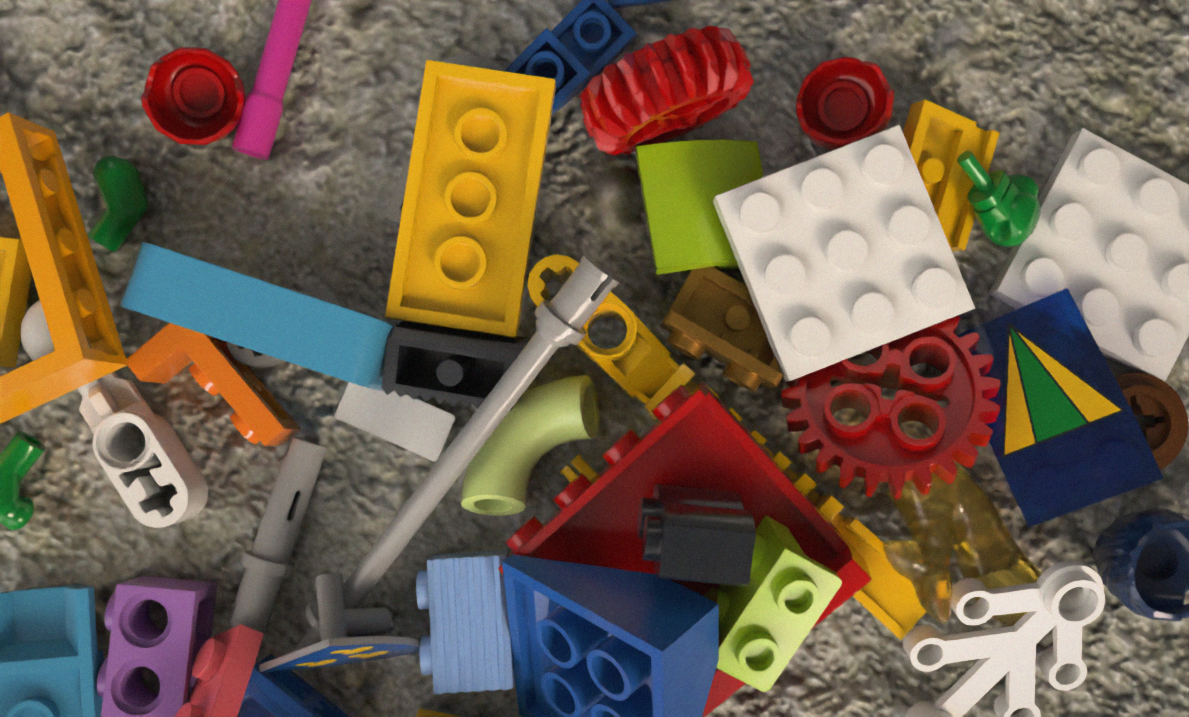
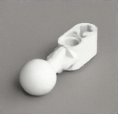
(111, 409)

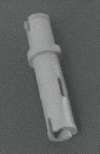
(271, 553)

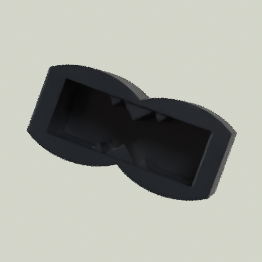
(697, 535)

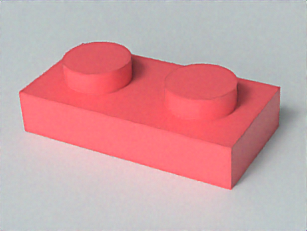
(222, 673)

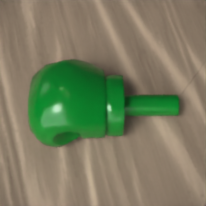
(1002, 202)

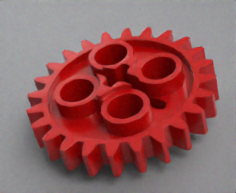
(878, 446)

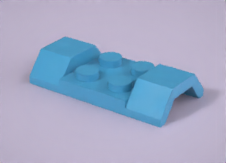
(49, 652)

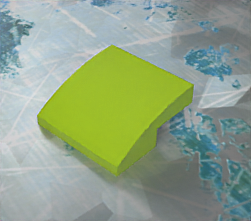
(679, 195)

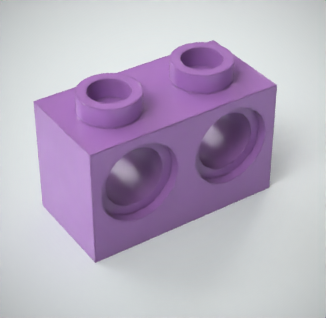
(140, 644)

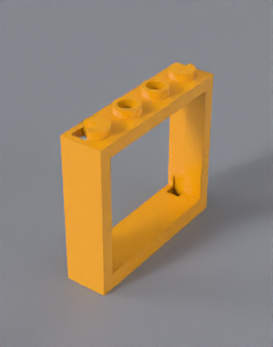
(61, 270)

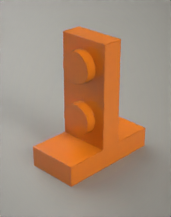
(256, 410)

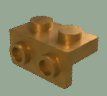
(720, 319)

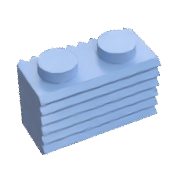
(467, 622)

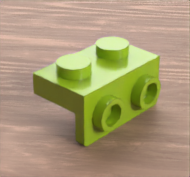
(775, 612)

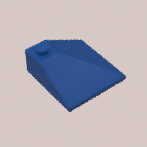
(607, 641)

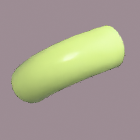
(537, 423)

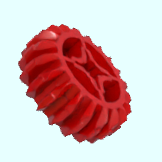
(666, 89)

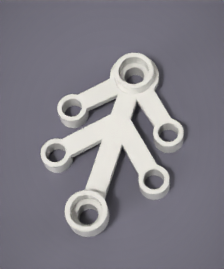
(1060, 600)

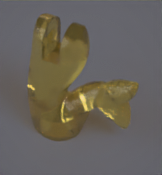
(962, 519)

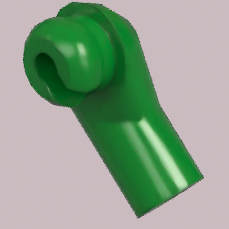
(123, 199)
(14, 464)

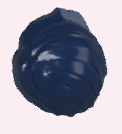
(1147, 562)

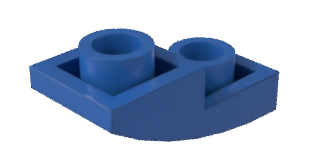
(576, 49)

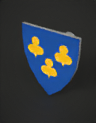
(336, 625)

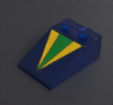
(1062, 416)

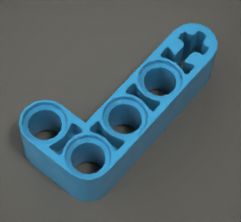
(258, 315)

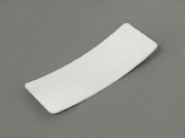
(396, 419)

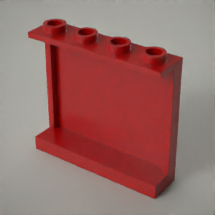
(693, 447)

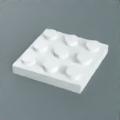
(1119, 245)
(842, 253)

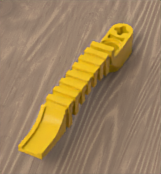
(649, 373)

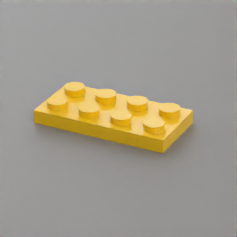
(471, 199)

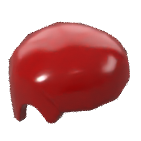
(193, 96)
(844, 102)

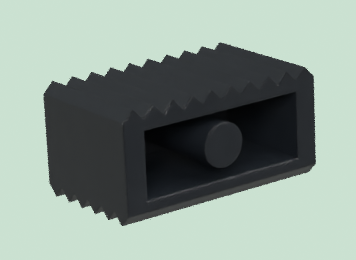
(446, 362)

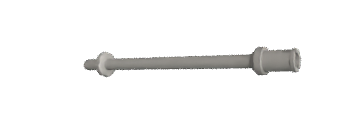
(557, 326)

